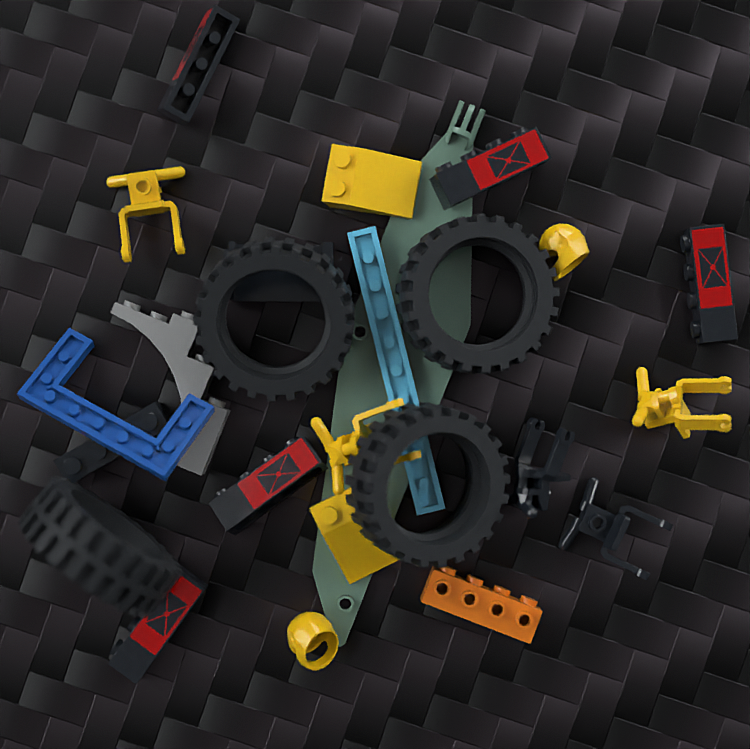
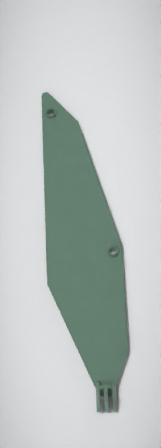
(360, 378)

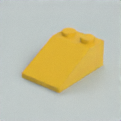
(371, 182)
(350, 548)

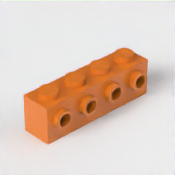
(482, 604)

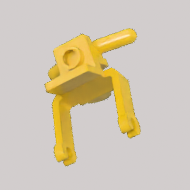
(146, 200)
(668, 406)
(346, 445)

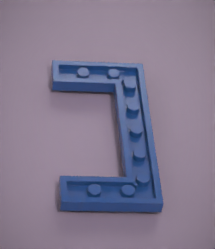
(156, 455)

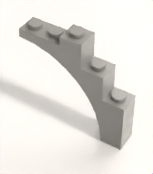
(192, 375)

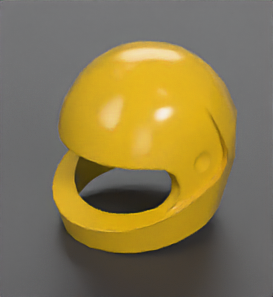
(567, 244)
(307, 633)

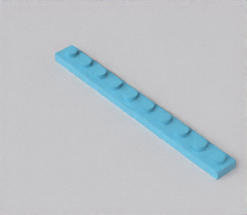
(393, 360)

